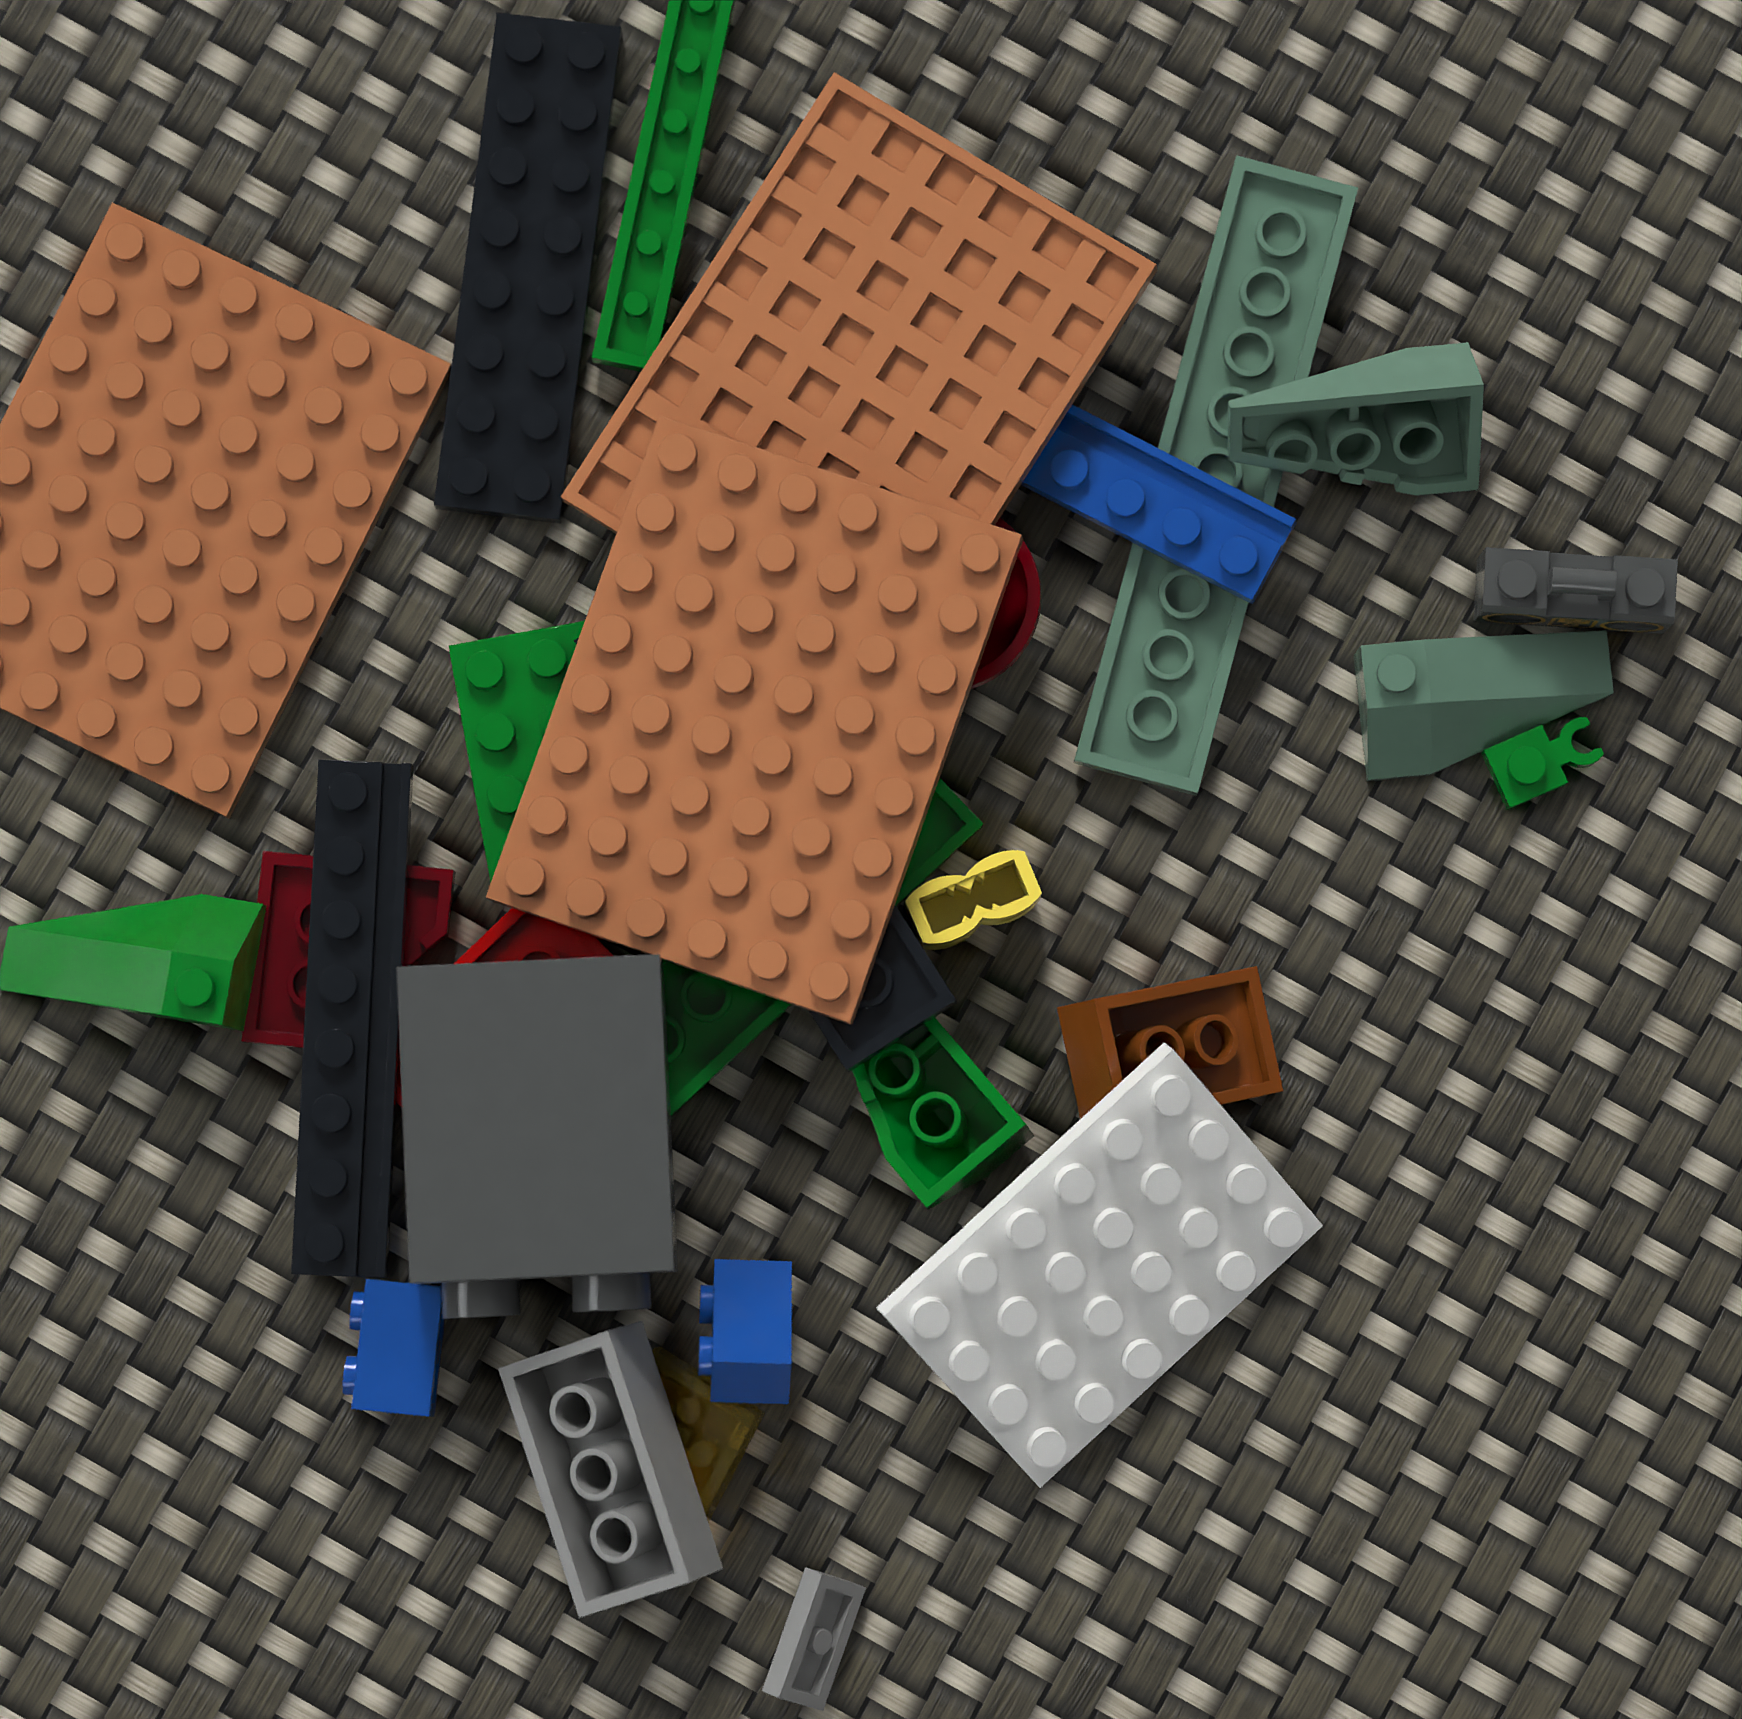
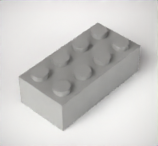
(610, 1469)

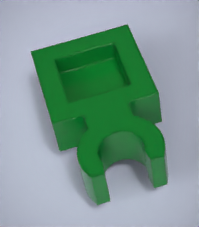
(1532, 764)

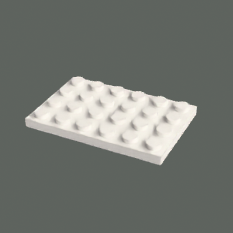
(1100, 1265)

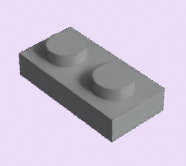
(814, 1639)

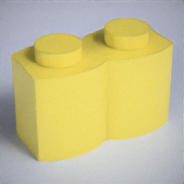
(989, 894)

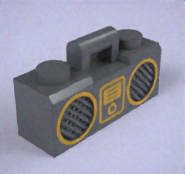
(1575, 590)

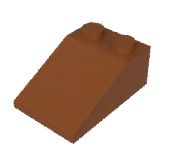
(1209, 1021)

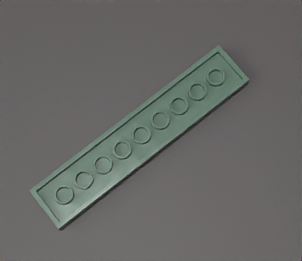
(1248, 334)

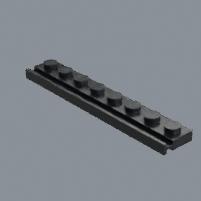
(352, 1019)

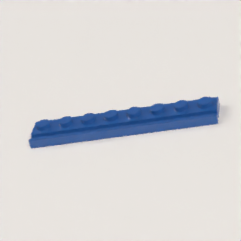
(1161, 503)

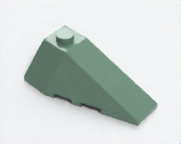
(1384, 420)
(1457, 696)

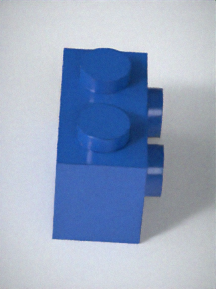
(749, 1333)
(396, 1348)

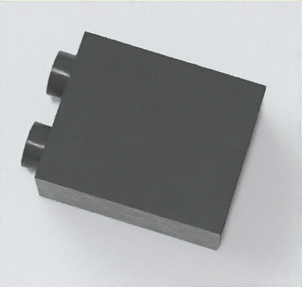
(537, 1130)

